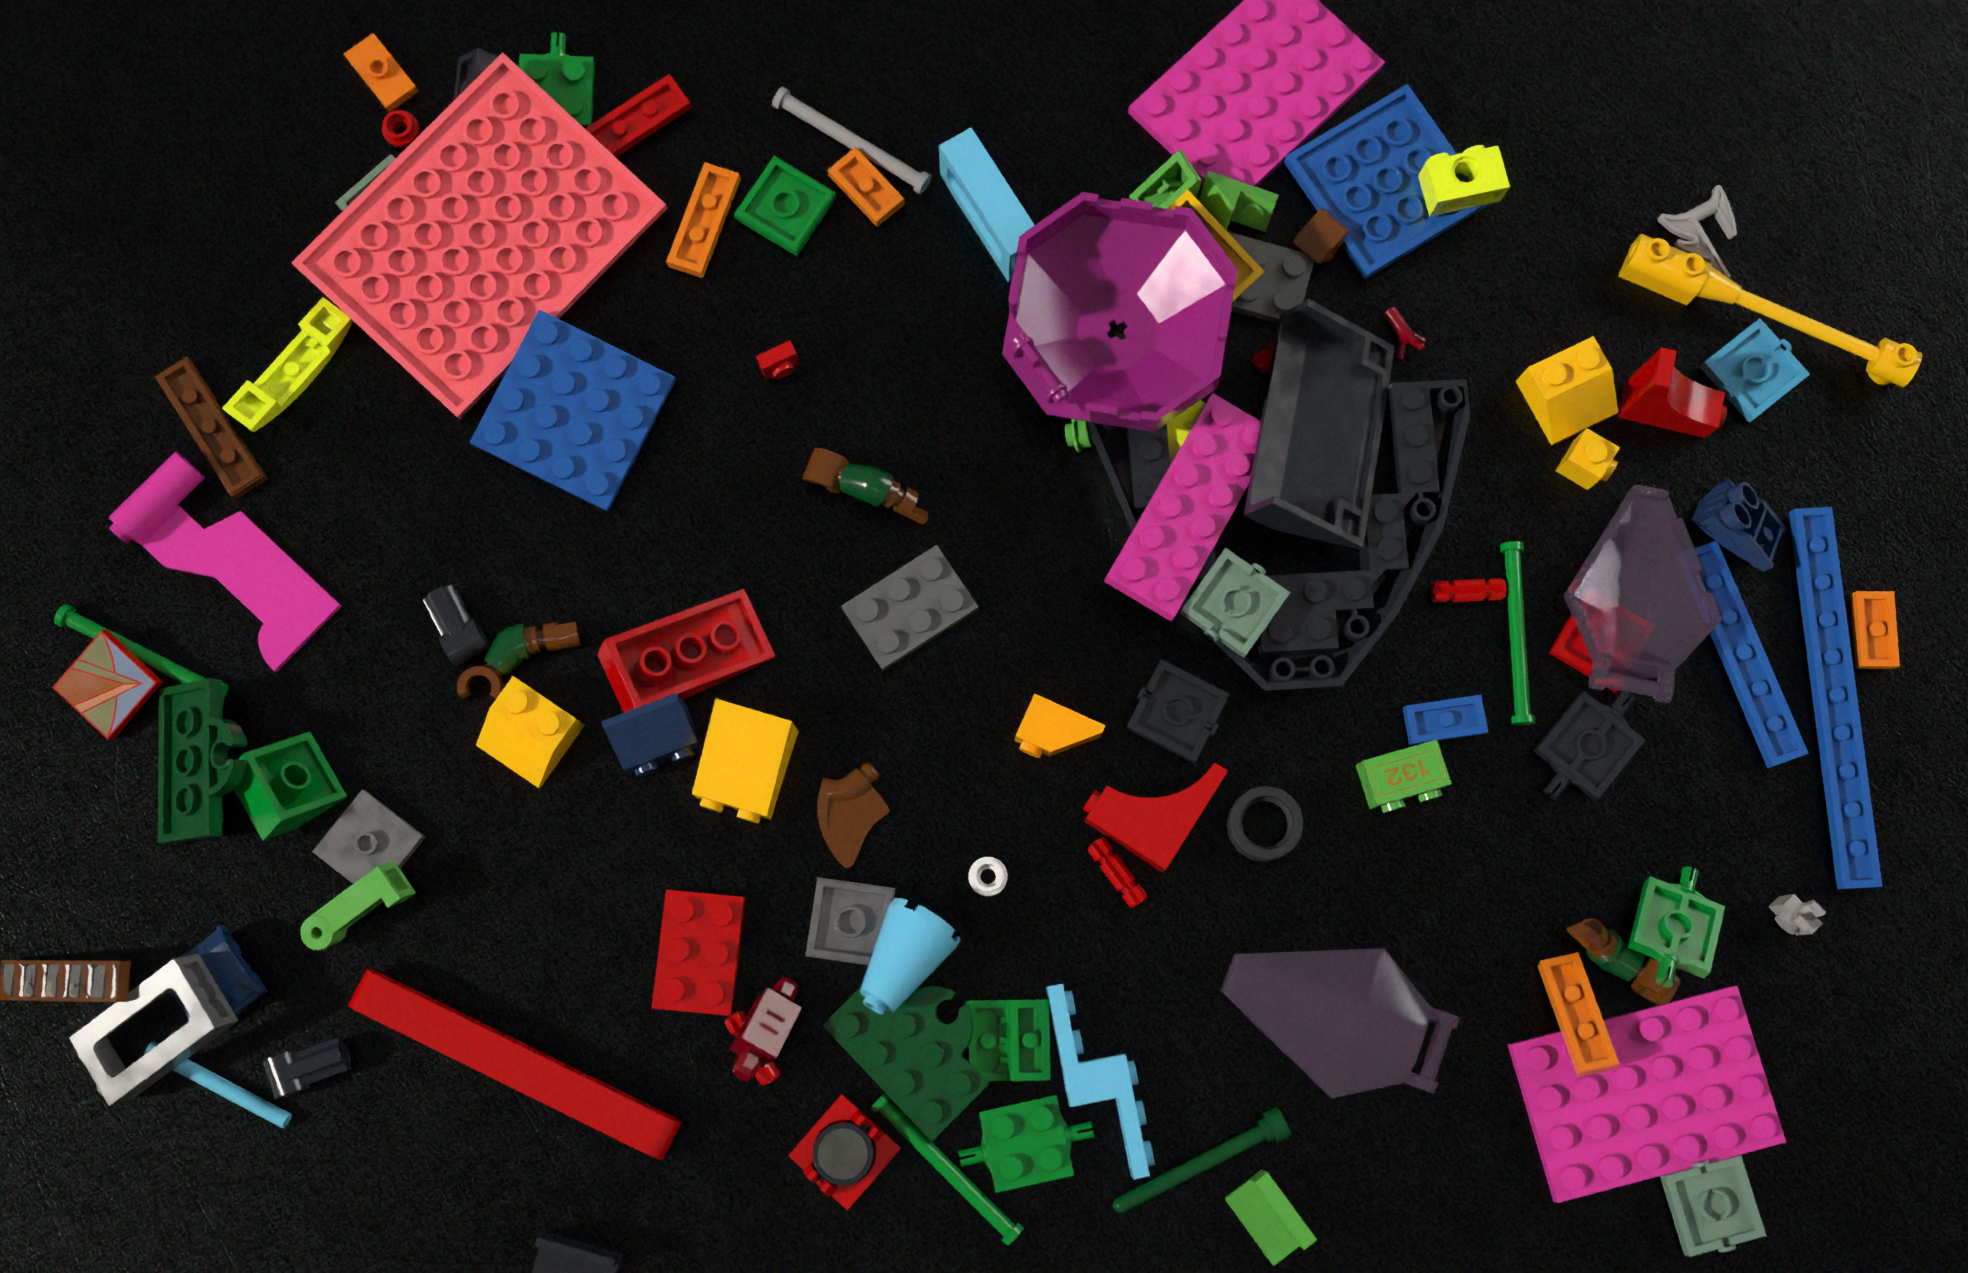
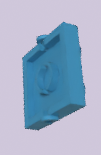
(1754, 370)

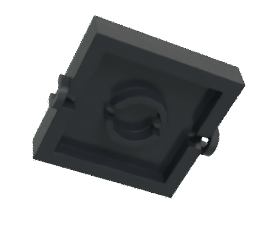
(1177, 711)

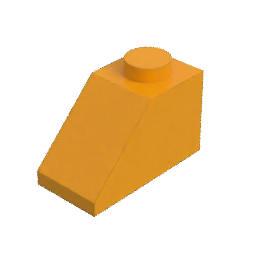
(1054, 728)

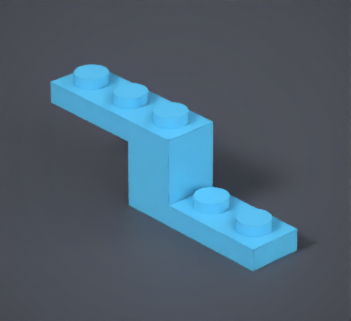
(1100, 1081)

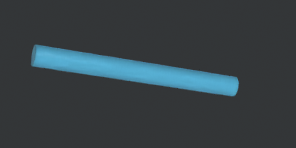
(231, 1091)

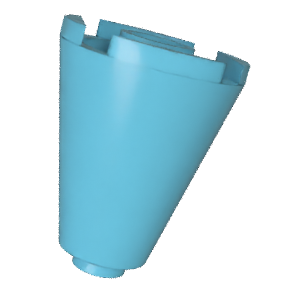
(905, 955)

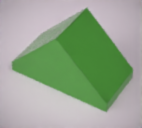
(1169, 182)

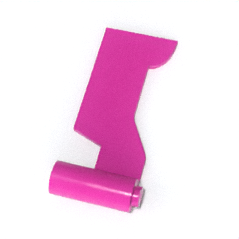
(231, 552)

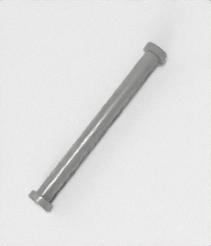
(784, 100)

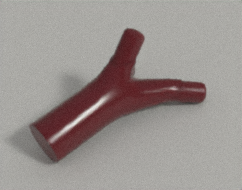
(1403, 332)

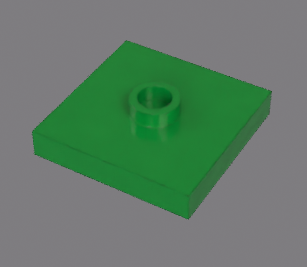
(785, 205)

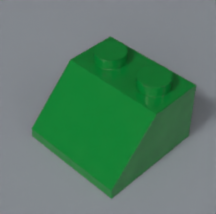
(287, 785)

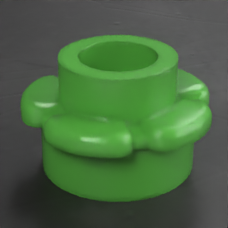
(1078, 434)

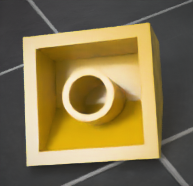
(1570, 390)
(527, 732)

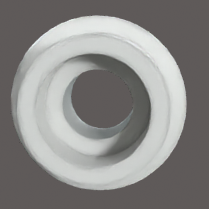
(992, 864)

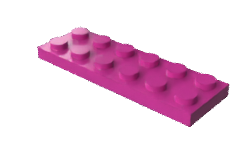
(1188, 509)

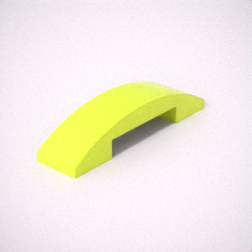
(293, 369)

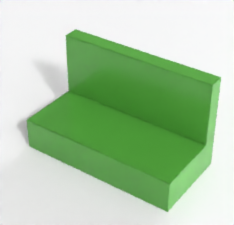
(1269, 1217)

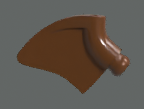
(848, 811)

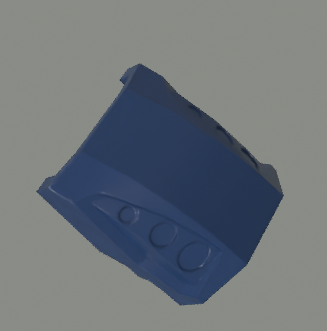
(1740, 522)
(228, 970)

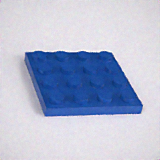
(1370, 179)
(573, 410)

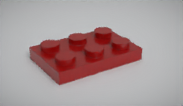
(698, 952)

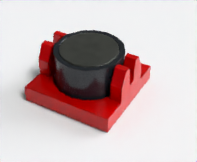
(843, 1153)

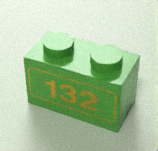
(1404, 775)

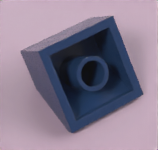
(652, 735)

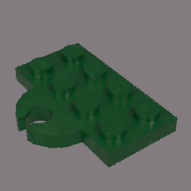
(195, 761)
(914, 1055)

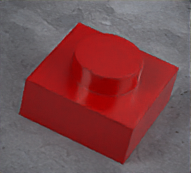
(778, 361)

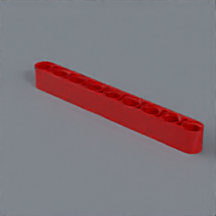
(515, 1064)

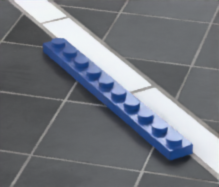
(1835, 699)

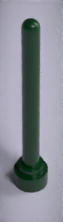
(1270, 1128)

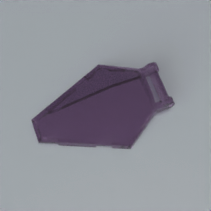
(1641, 598)
(1341, 1016)

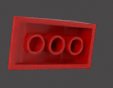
(685, 651)

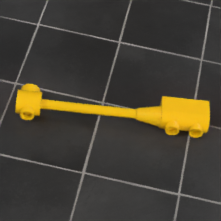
(1686, 275)

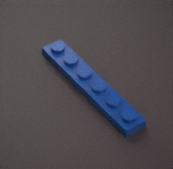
(1748, 664)

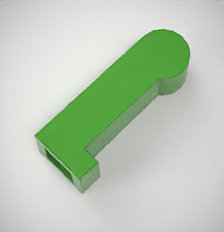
(330, 923)

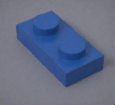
(1445, 719)

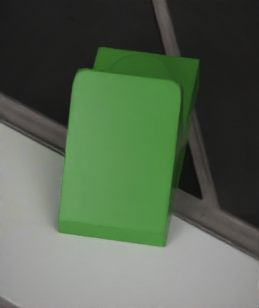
(1237, 201)

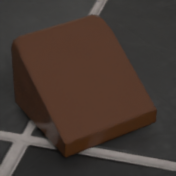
(1321, 236)

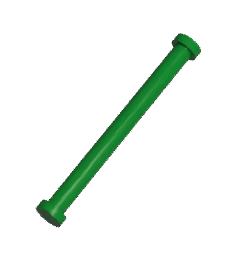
(67, 616)
(1517, 633)
(947, 1169)

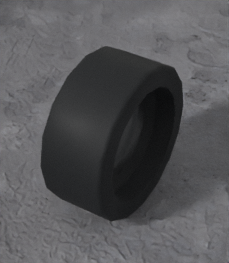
(1289, 807)

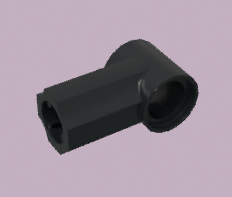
(460, 634)
(298, 1069)

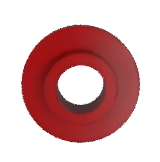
(396, 120)

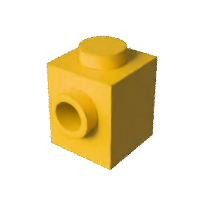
(1589, 459)

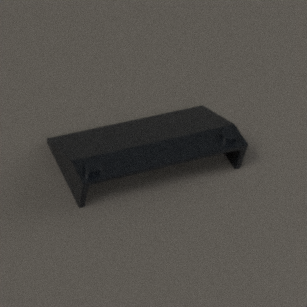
(1320, 427)

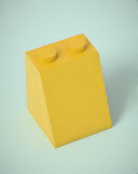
(744, 761)

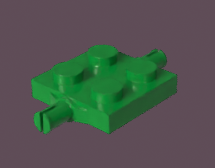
(564, 78)
(1676, 927)
(1026, 1144)

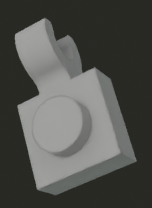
(1797, 916)

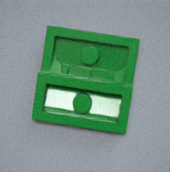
(1010, 1039)

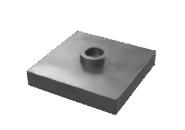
(366, 838)
(847, 920)

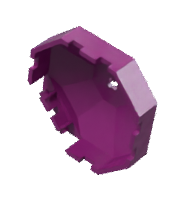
(1126, 266)

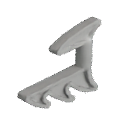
(1688, 227)

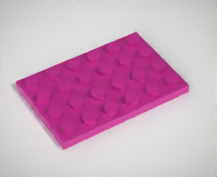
(1256, 88)
(1679, 1096)

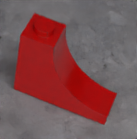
(1669, 400)
(1152, 826)

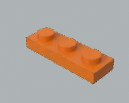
(703, 220)
(1578, 1015)

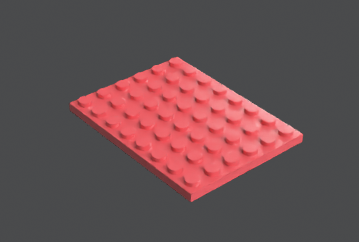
(478, 231)

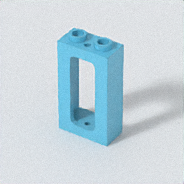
(984, 197)

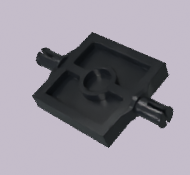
(1589, 745)

